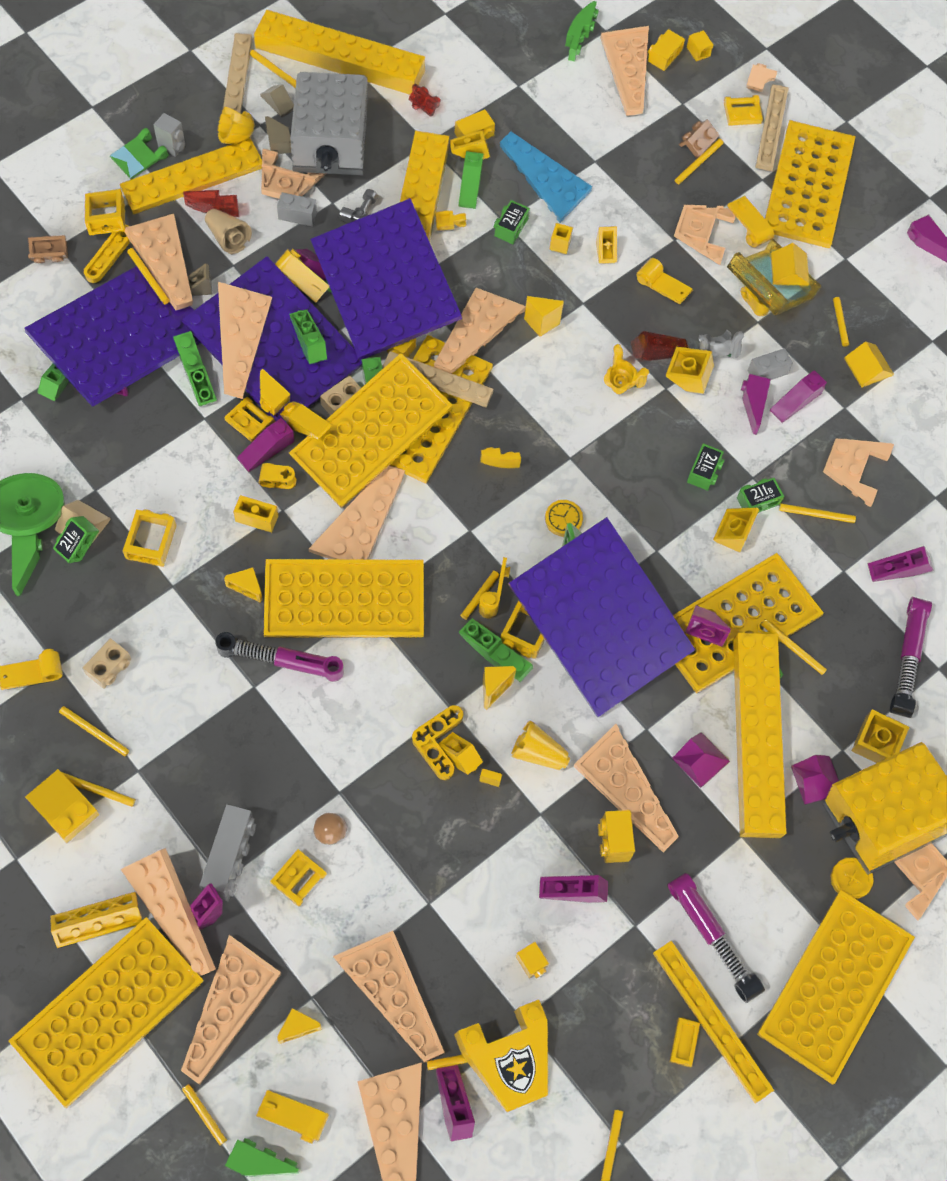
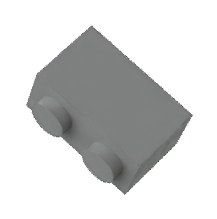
(169, 134)
(297, 209)
(771, 364)

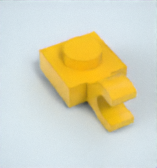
(446, 220)

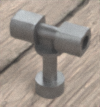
(349, 215)

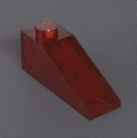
(655, 346)

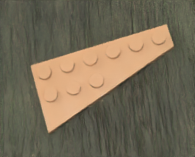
(628, 60)
(241, 327)
(621, 780)
(163, 895)

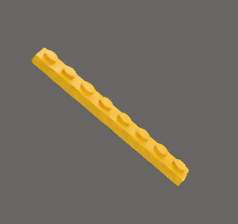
(713, 1022)

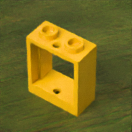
(115, 221)
(147, 555)
(525, 648)

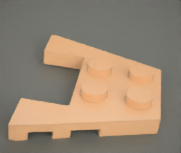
(283, 180)
(696, 227)
(848, 461)
(927, 872)

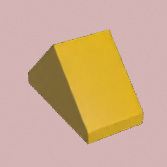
(607, 244)
(244, 583)
(297, 1026)

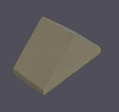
(278, 99)
(200, 281)

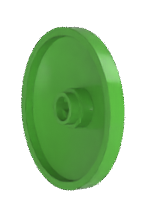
(29, 504)

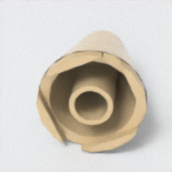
(228, 230)

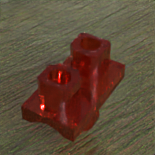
(422, 99)

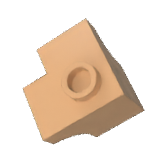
(760, 76)

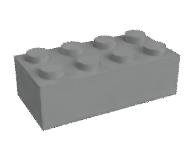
(228, 851)

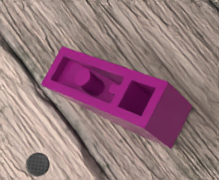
(929, 237)
(799, 396)
(754, 399)
(266, 445)
(901, 565)
(574, 888)
(207, 907)
(455, 1103)

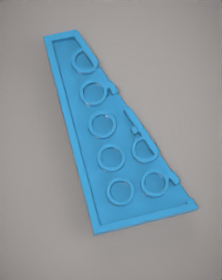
(548, 178)

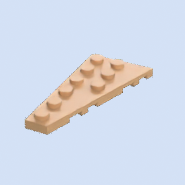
(161, 251)
(480, 323)
(360, 523)
(386, 980)
(232, 998)
(393, 1120)

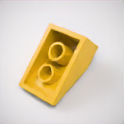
(62, 805)

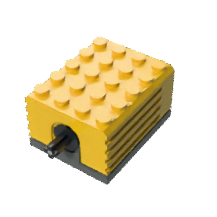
(890, 807)

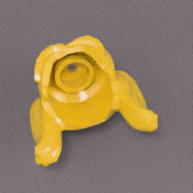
(624, 372)

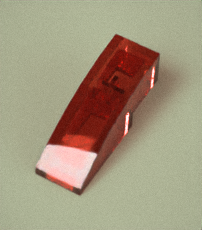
(211, 199)

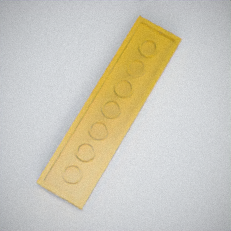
(191, 175)

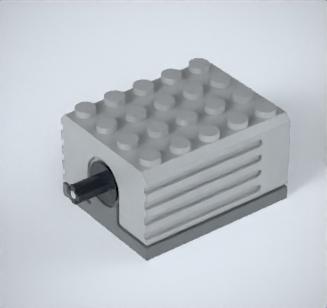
(329, 123)

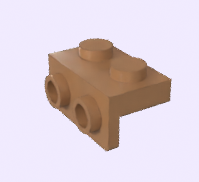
(700, 137)
(47, 248)

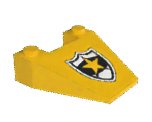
(514, 1065)

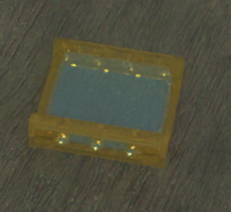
(756, 275)

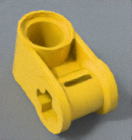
(755, 304)
(276, 476)

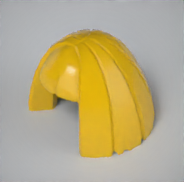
(235, 126)

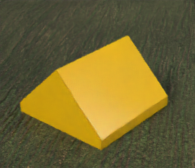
(789, 266)
(543, 314)
(868, 364)
(735, 527)
(496, 682)

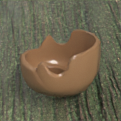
(329, 828)

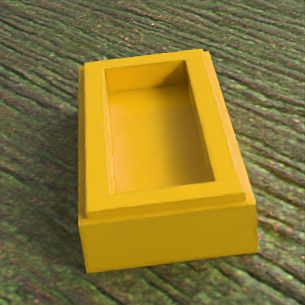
(684, 1042)

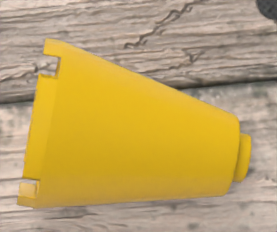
(539, 748)

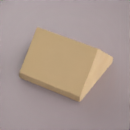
(78, 509)

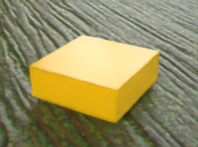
(490, 777)

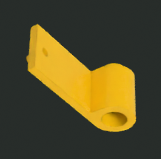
(757, 227)
(301, 275)
(653, 277)
(490, 600)
(26, 673)
(293, 1116)

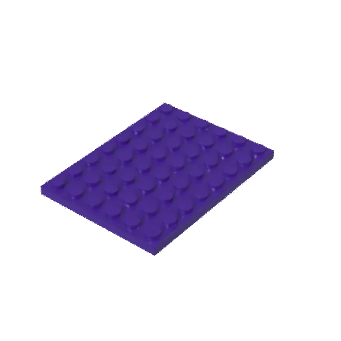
(385, 279)
(111, 336)
(279, 346)
(601, 616)

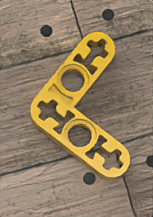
(430, 742)

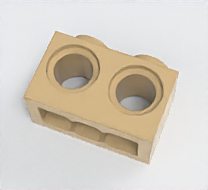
(339, 394)
(102, 660)

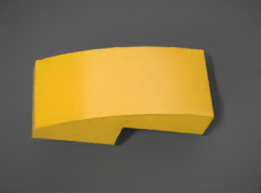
(494, 458)

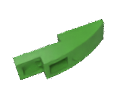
(580, 29)
(194, 369)
(493, 649)

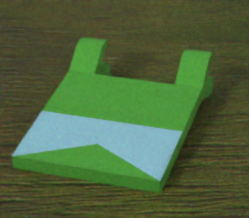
(136, 156)

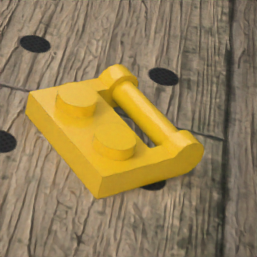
(743, 115)
(245, 422)
(293, 872)

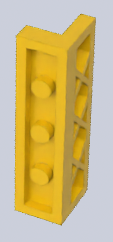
(96, 921)

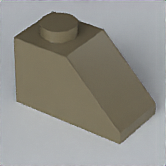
(278, 136)

